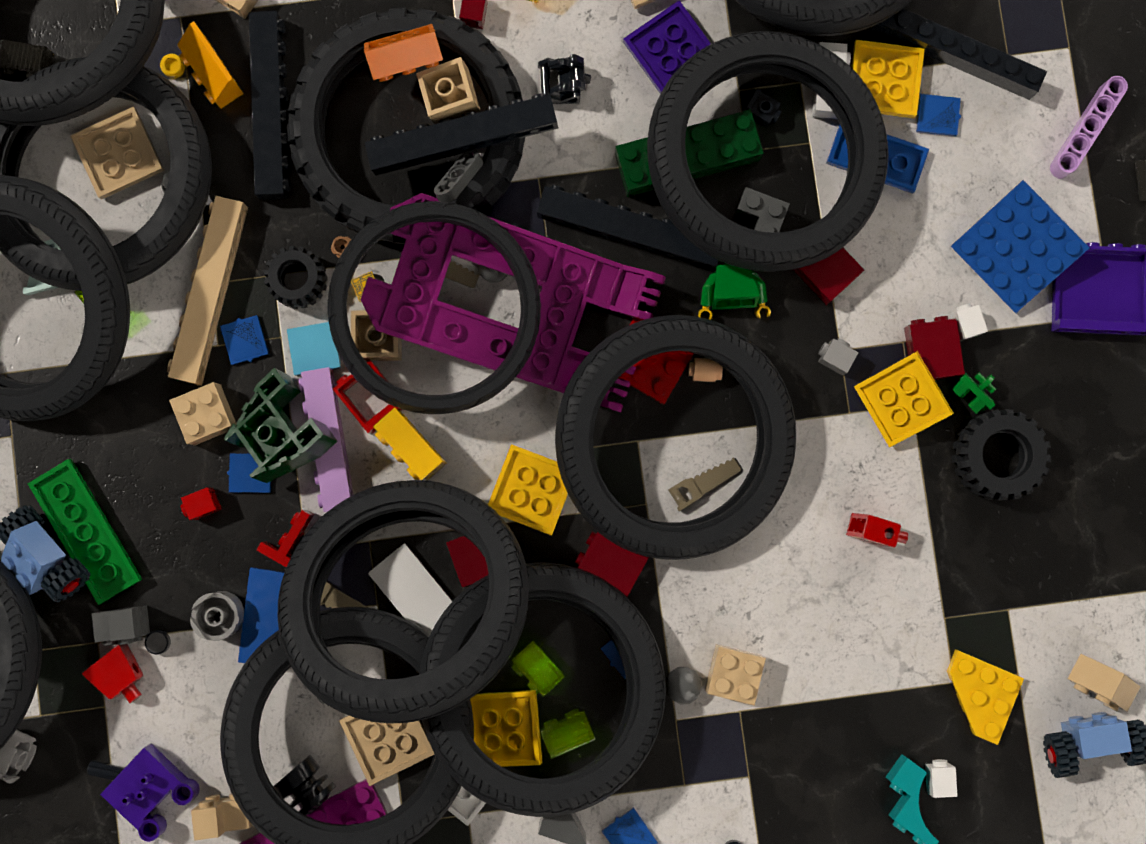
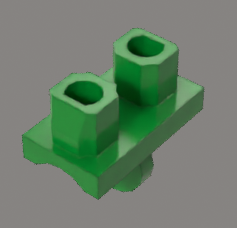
(982, 399)

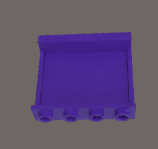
(1102, 292)

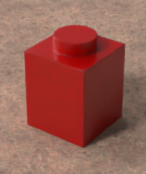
(200, 504)

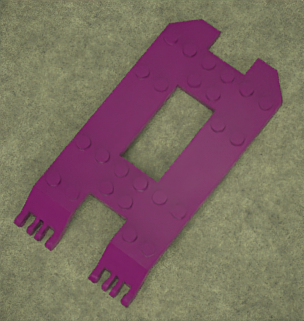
(566, 279)

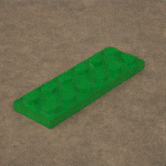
(85, 530)

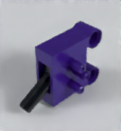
(143, 787)

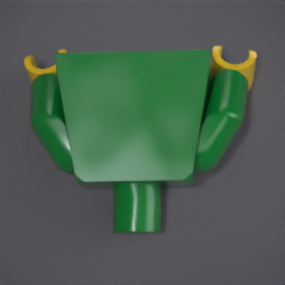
(732, 289)

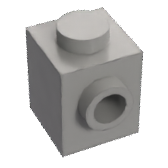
(837, 356)

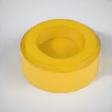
(172, 66)

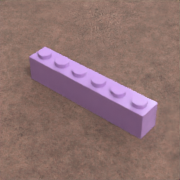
(333, 466)

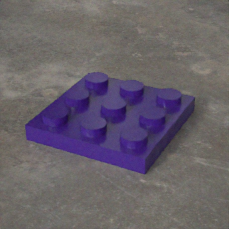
(666, 43)

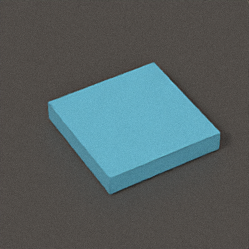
(312, 348)

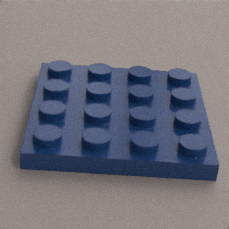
(1019, 246)

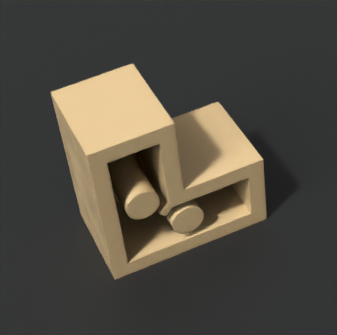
(1106, 683)
(217, 816)

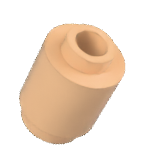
(705, 370)

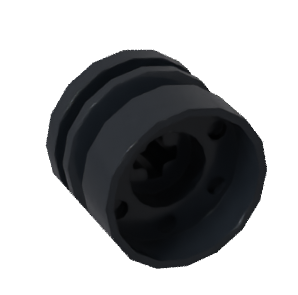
(303, 786)

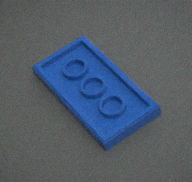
(904, 160)
(260, 610)

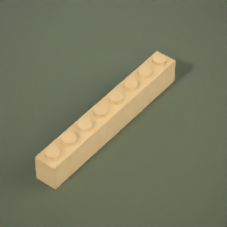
(207, 290)

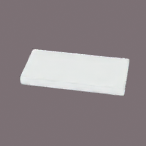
(411, 588)

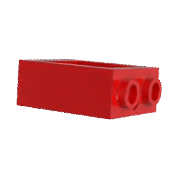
(347, 382)

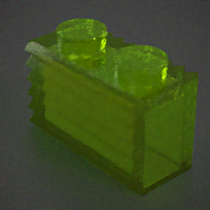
(537, 668)
(567, 733)

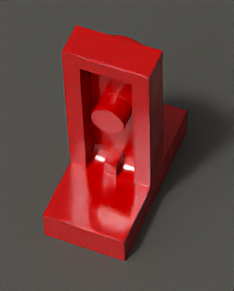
(288, 540)

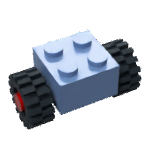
(37, 557)
(1094, 738)

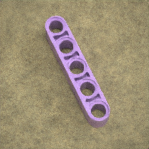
(1093, 117)

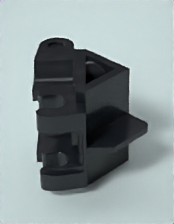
(571, 79)

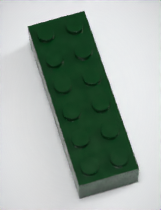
(709, 150)

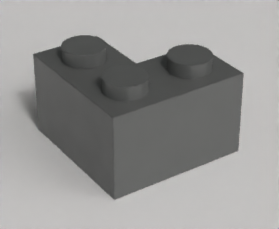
(762, 209)
(121, 625)

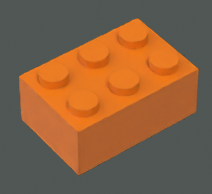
(403, 53)

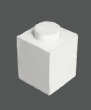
(969, 321)
(941, 779)

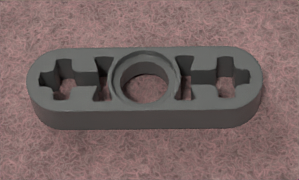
(458, 176)

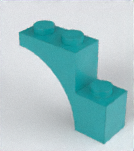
(908, 778)

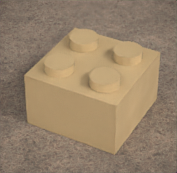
(448, 90)
(372, 343)
(203, 413)
(735, 674)

